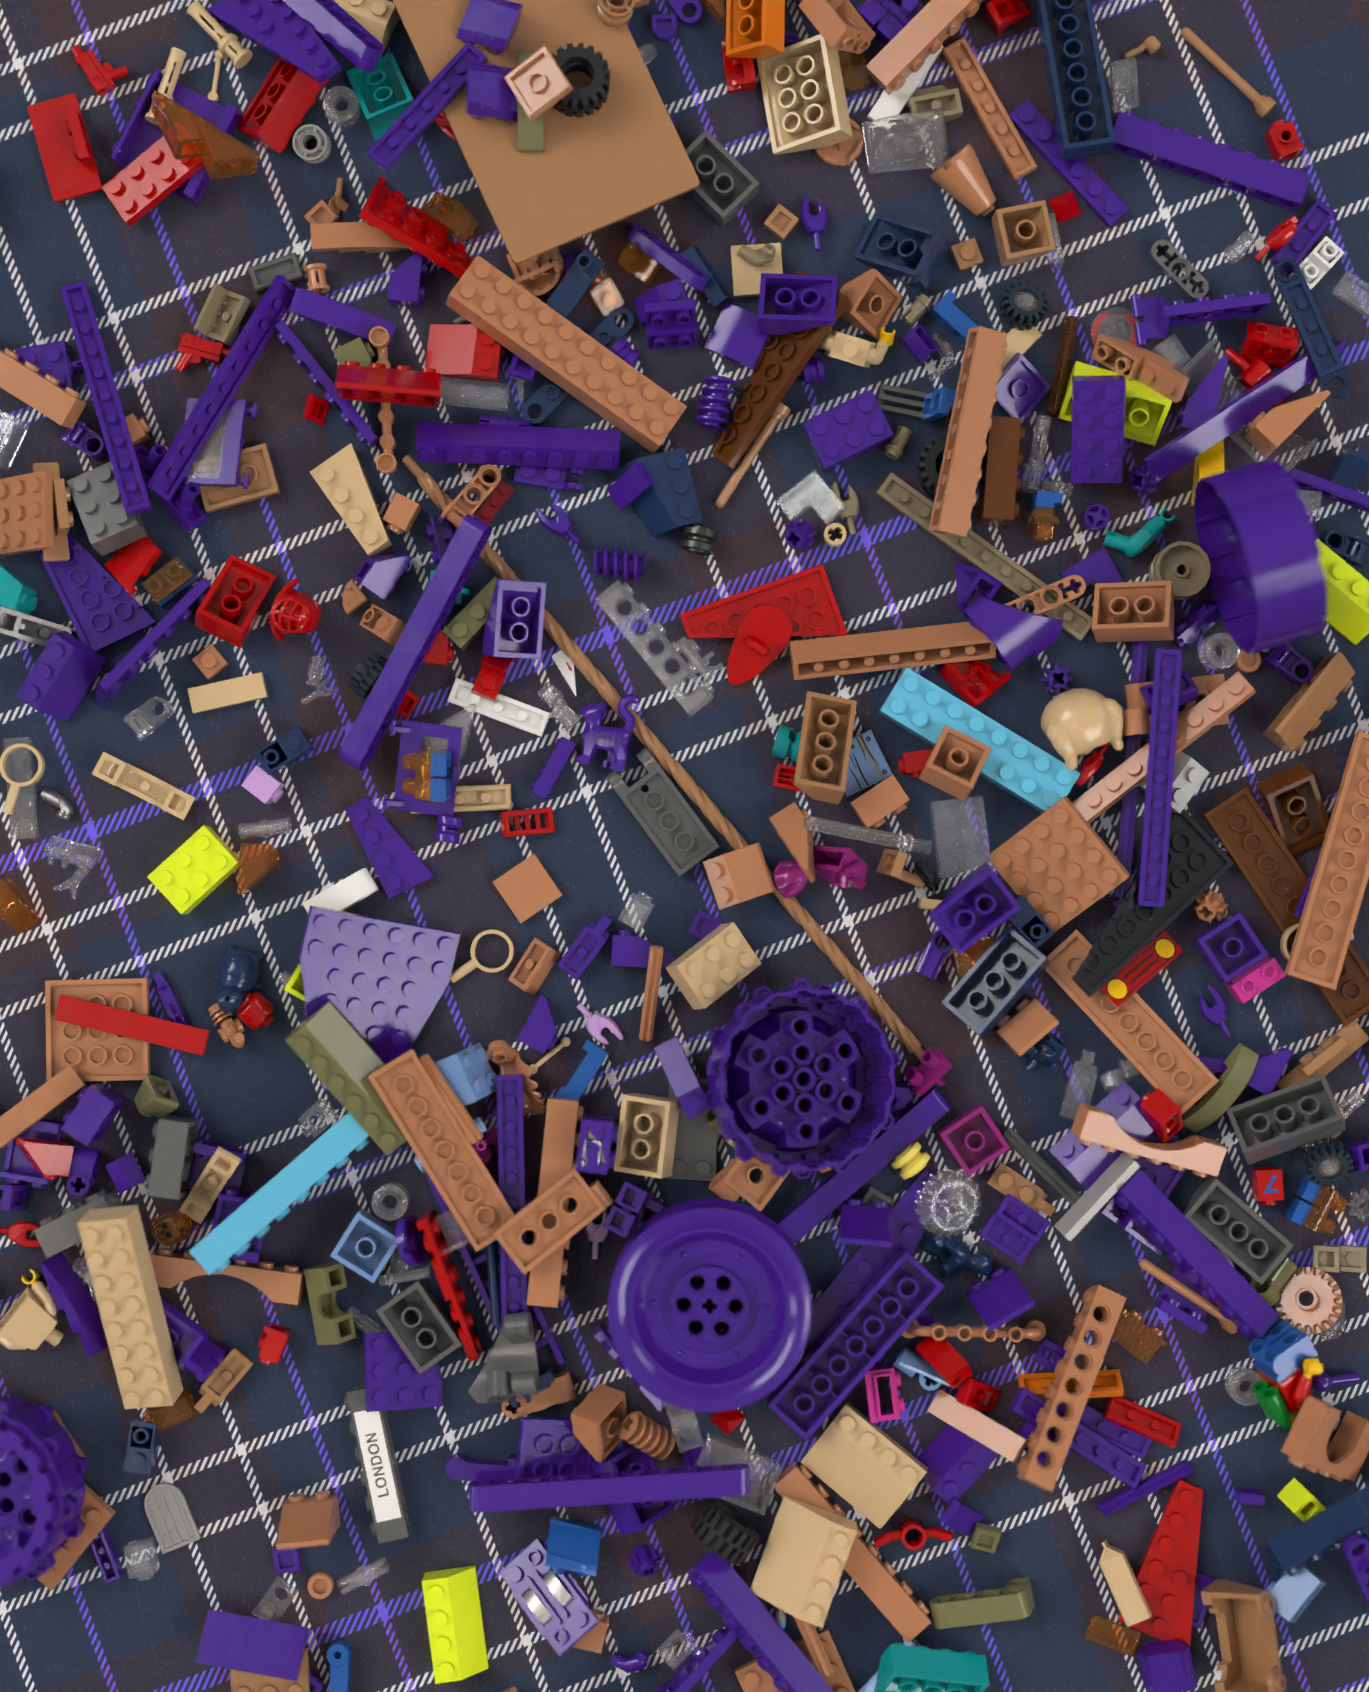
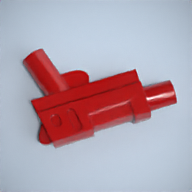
(99, 76)
(196, 348)

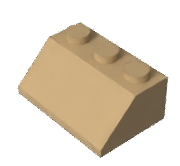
(375, 16)

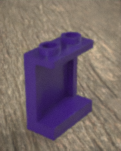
(18, 1166)
(227, 1204)

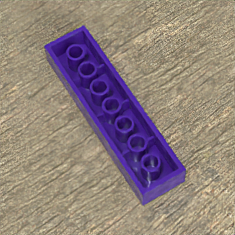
(854, 1343)

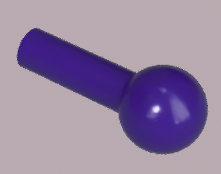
(1324, 1381)

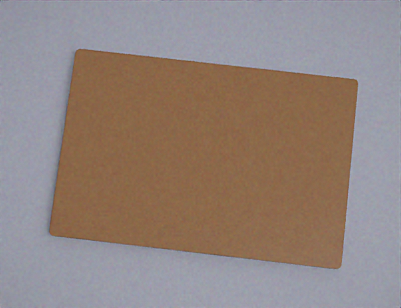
(590, 165)

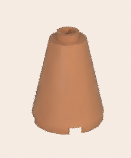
(966, 181)

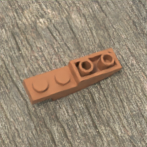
(1141, 365)

